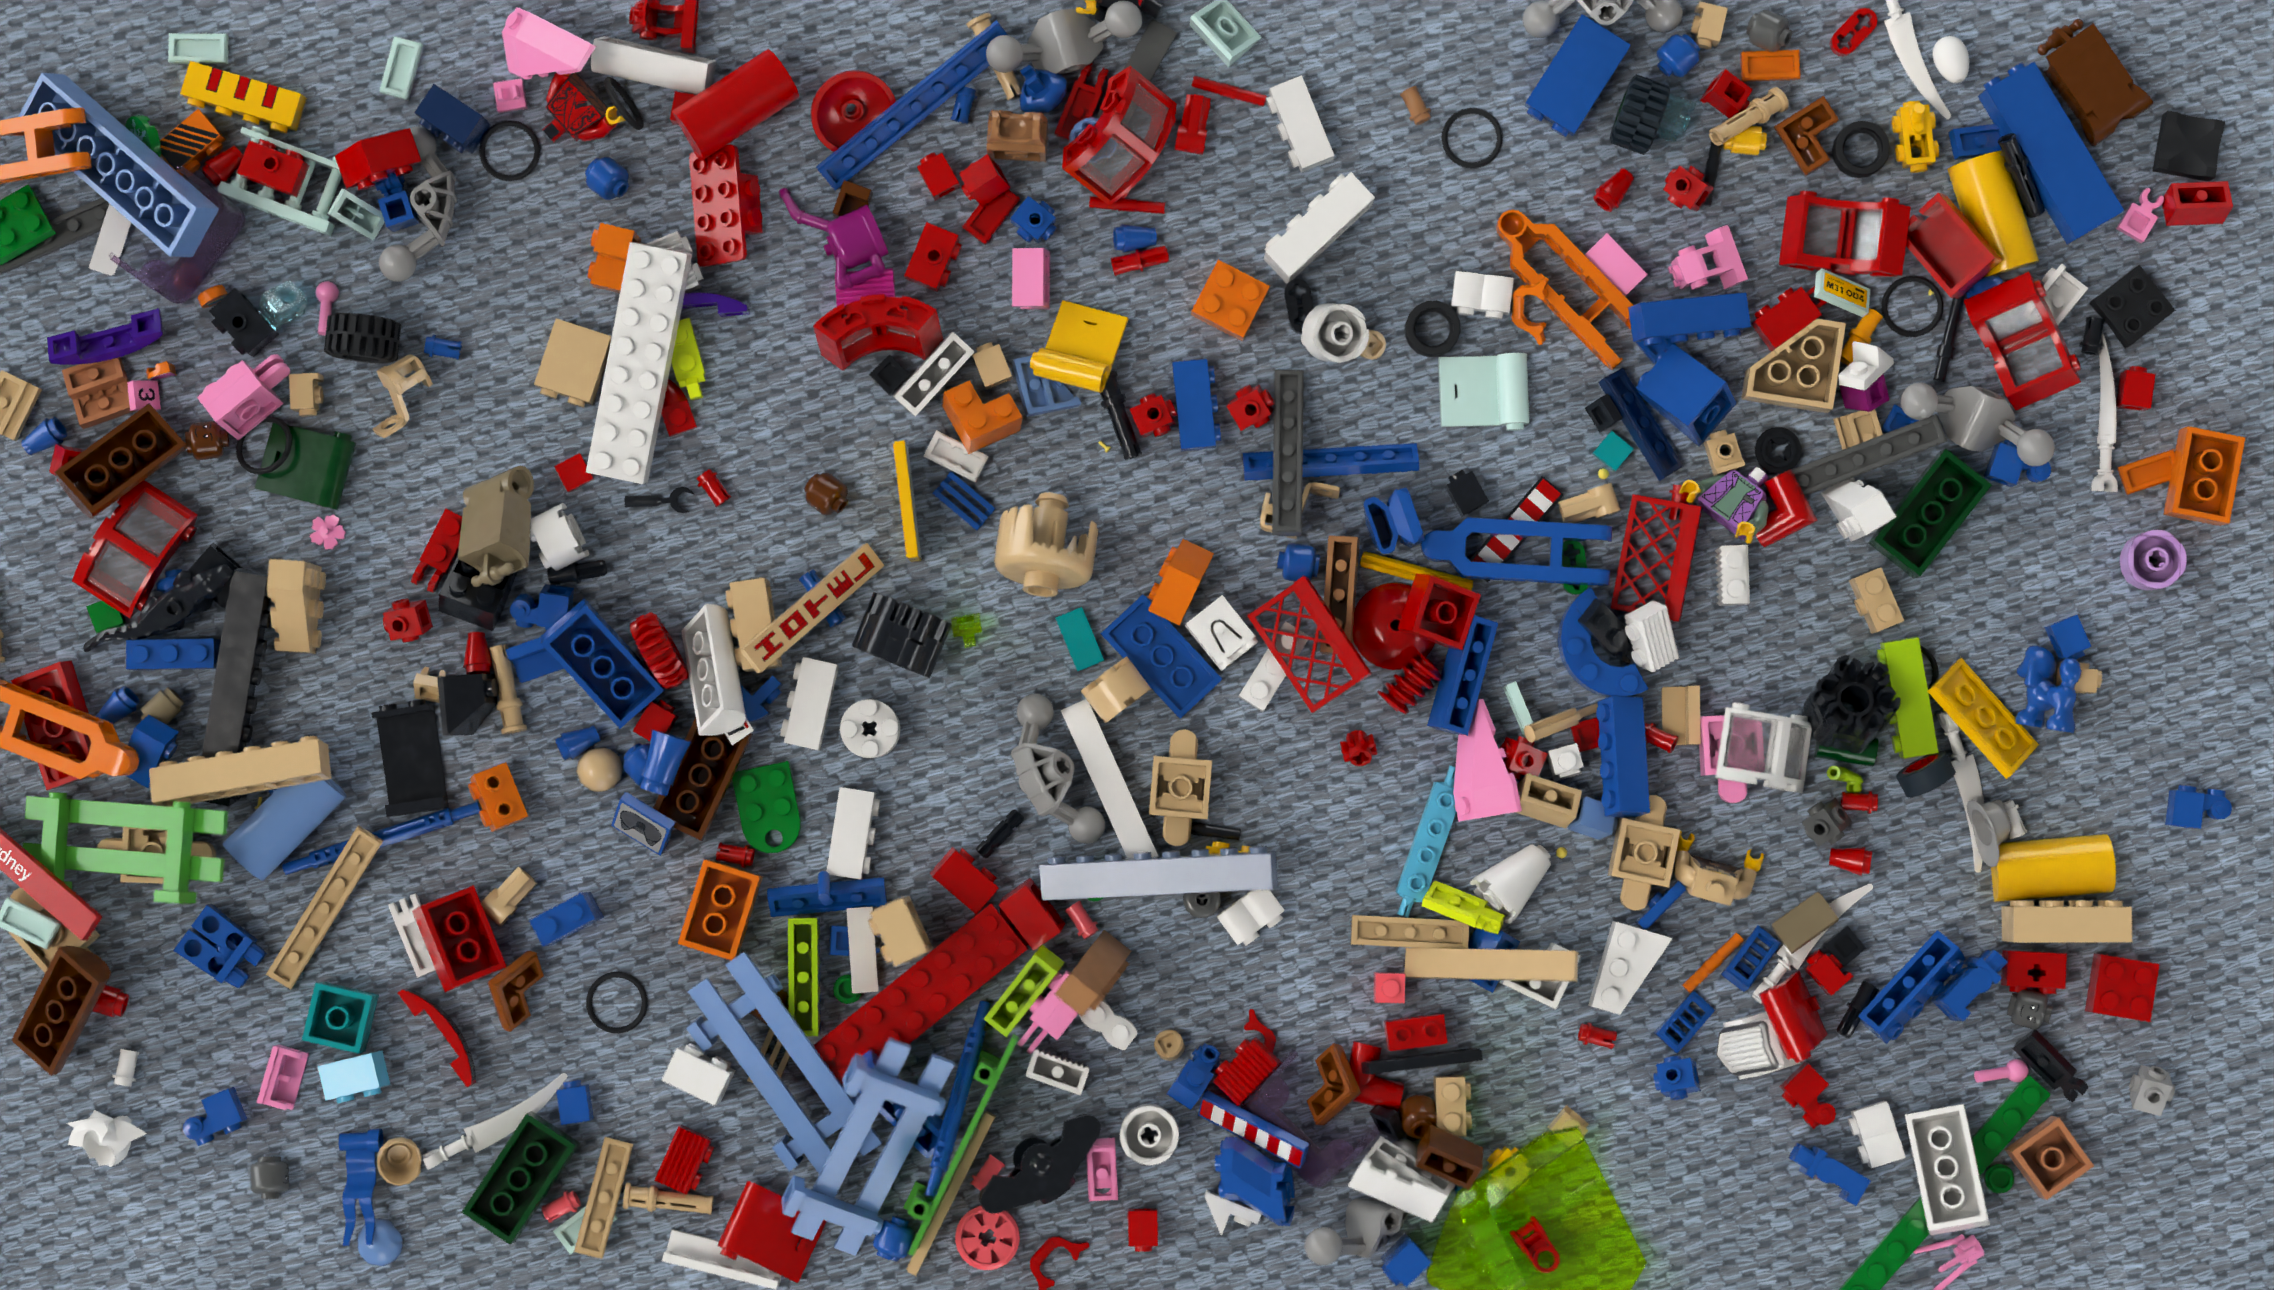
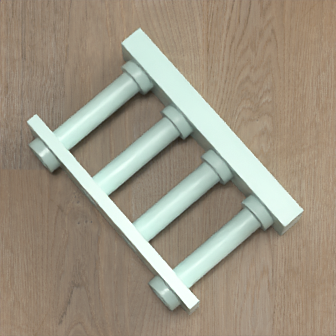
(290, 209)

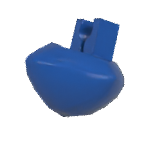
(1041, 90)

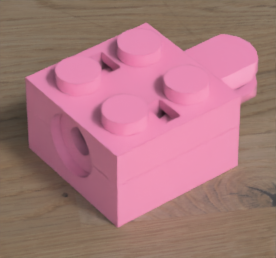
(245, 395)
(1711, 734)
(1049, 1014)

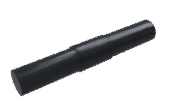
(1712, 169)
(1209, 830)

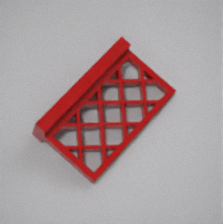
(1682, 555)
(1330, 629)

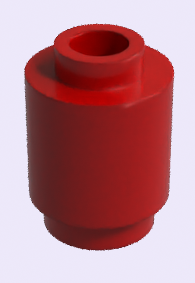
(112, 1002)

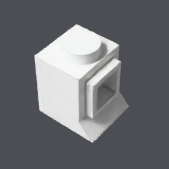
(1565, 762)

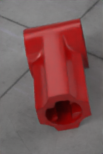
(1193, 131)

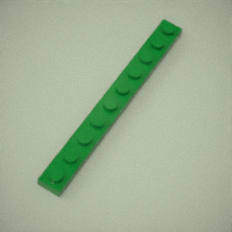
(1913, 1226)

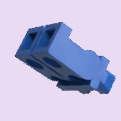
(227, 953)
(1968, 983)
(1828, 1170)

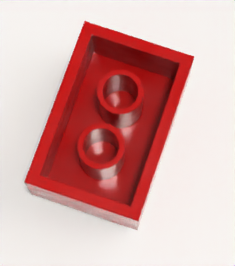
(459, 938)

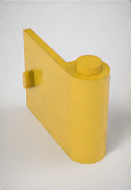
(1080, 347)

